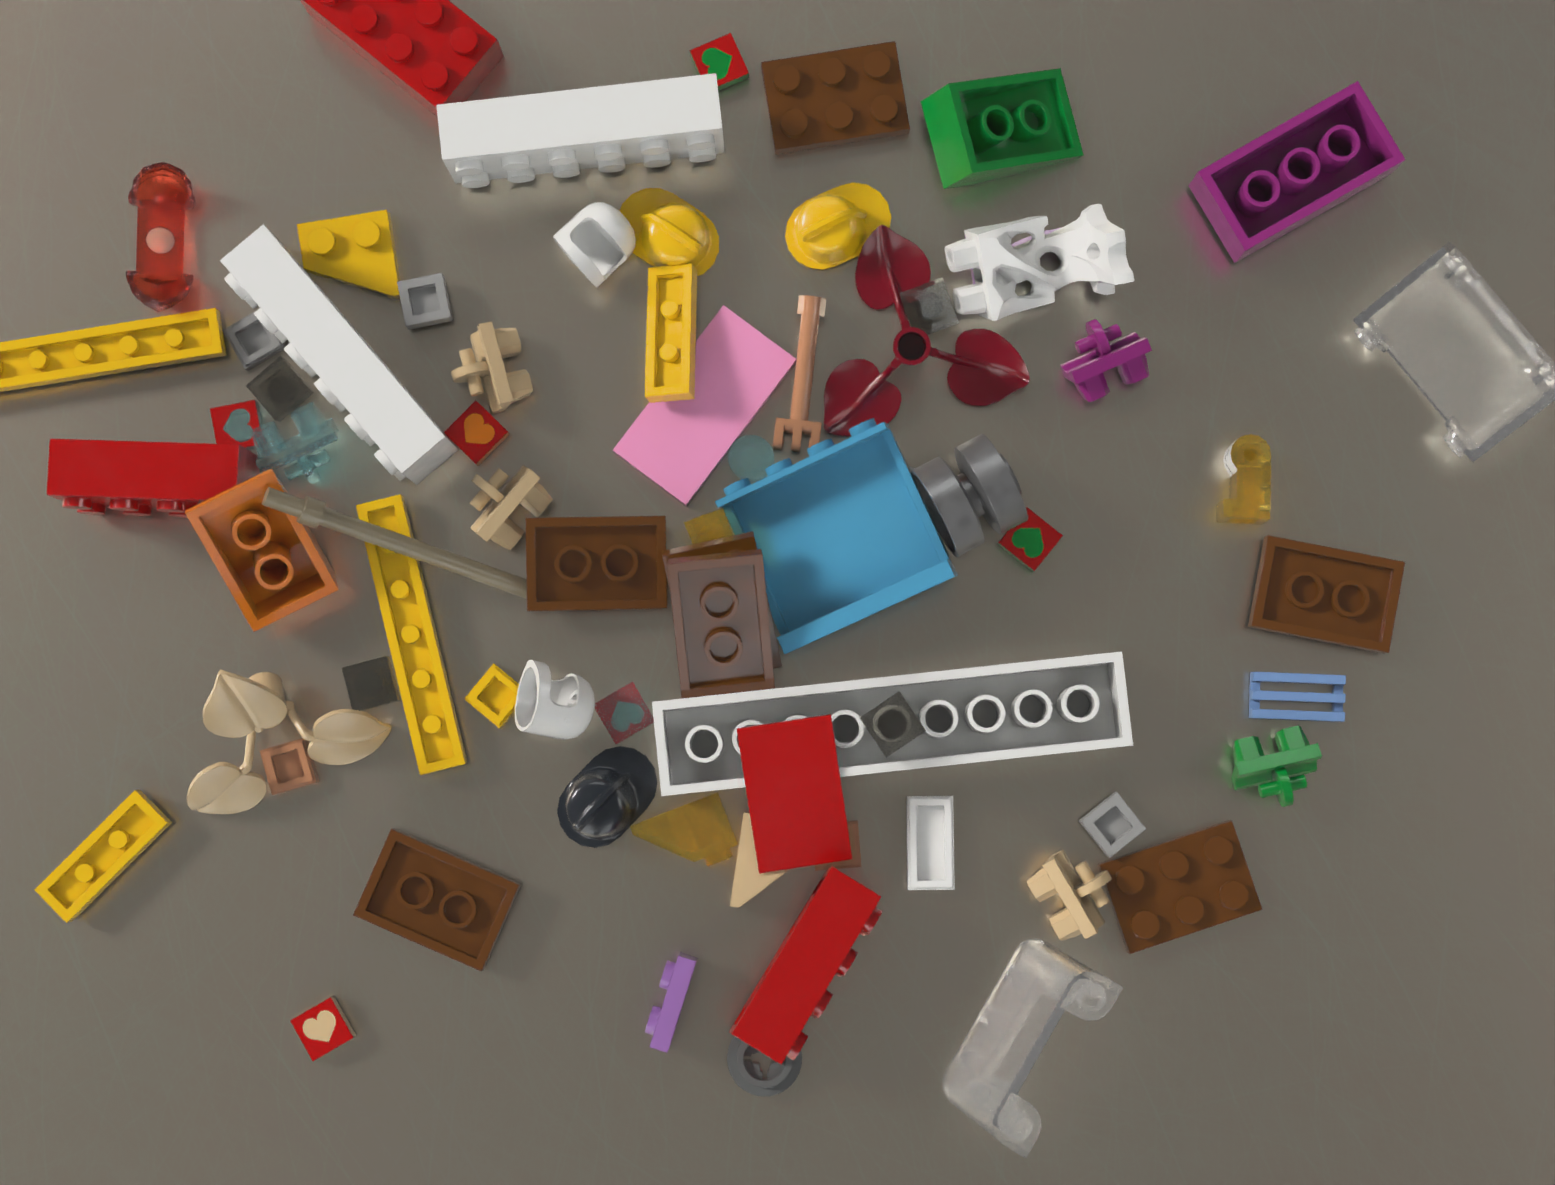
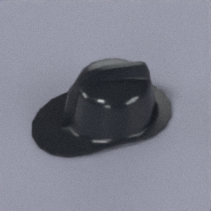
(607, 796)

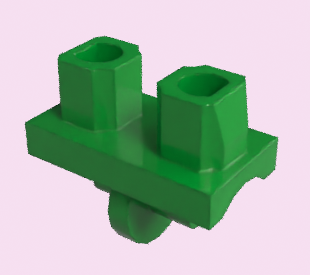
(1277, 772)

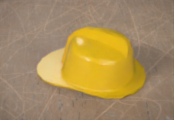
(835, 225)
(670, 230)

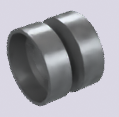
(983, 488)

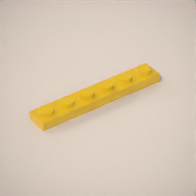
(111, 349)
(413, 643)

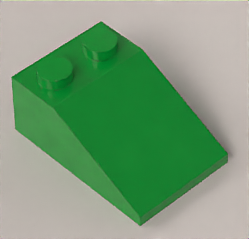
(1000, 126)

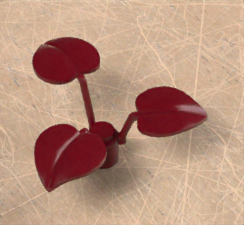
(981, 371)

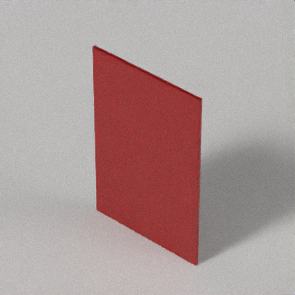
(794, 793)

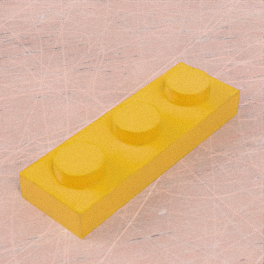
(671, 333)
(103, 856)

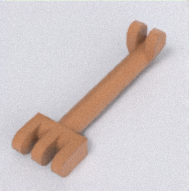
(811, 310)

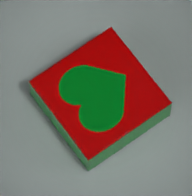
(722, 58)
(1030, 541)

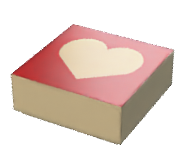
(323, 1028)

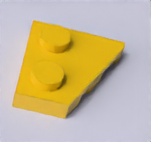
(352, 250)

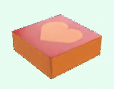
(476, 433)

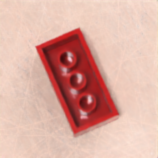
(417, 44)
(143, 474)
(805, 965)

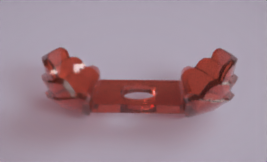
(162, 197)

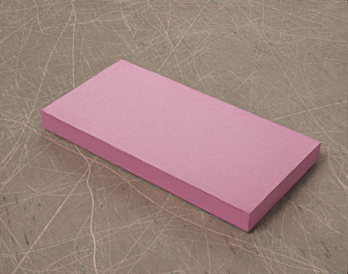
(687, 439)

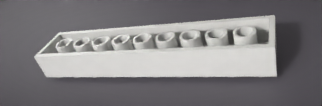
(965, 713)

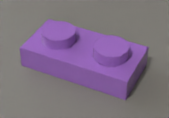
(664, 1020)

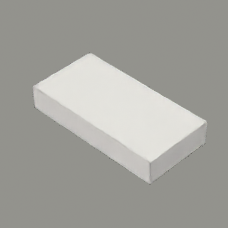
(930, 843)

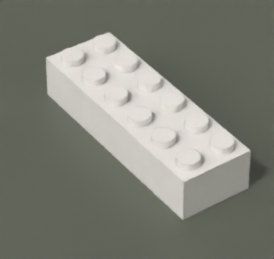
(581, 130)
(334, 350)

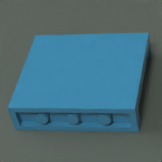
(839, 534)

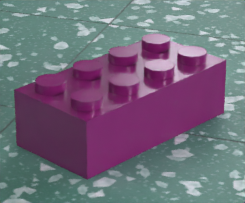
(1296, 171)

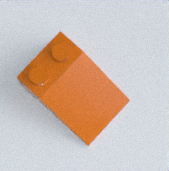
(262, 552)

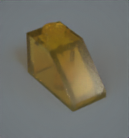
(692, 830)

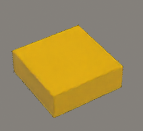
(495, 696)

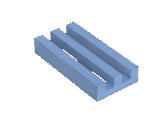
(1337, 697)

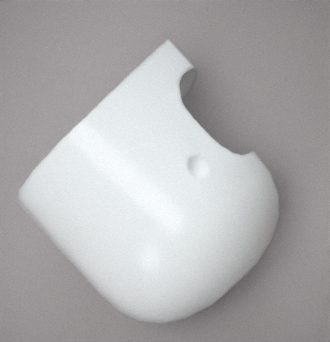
(597, 241)
(553, 706)

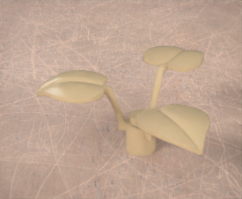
(247, 706)

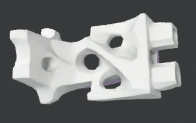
(1087, 251)

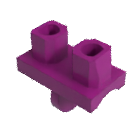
(1124, 353)

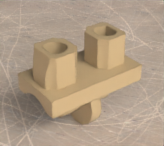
(489, 349)
(521, 489)
(1081, 913)

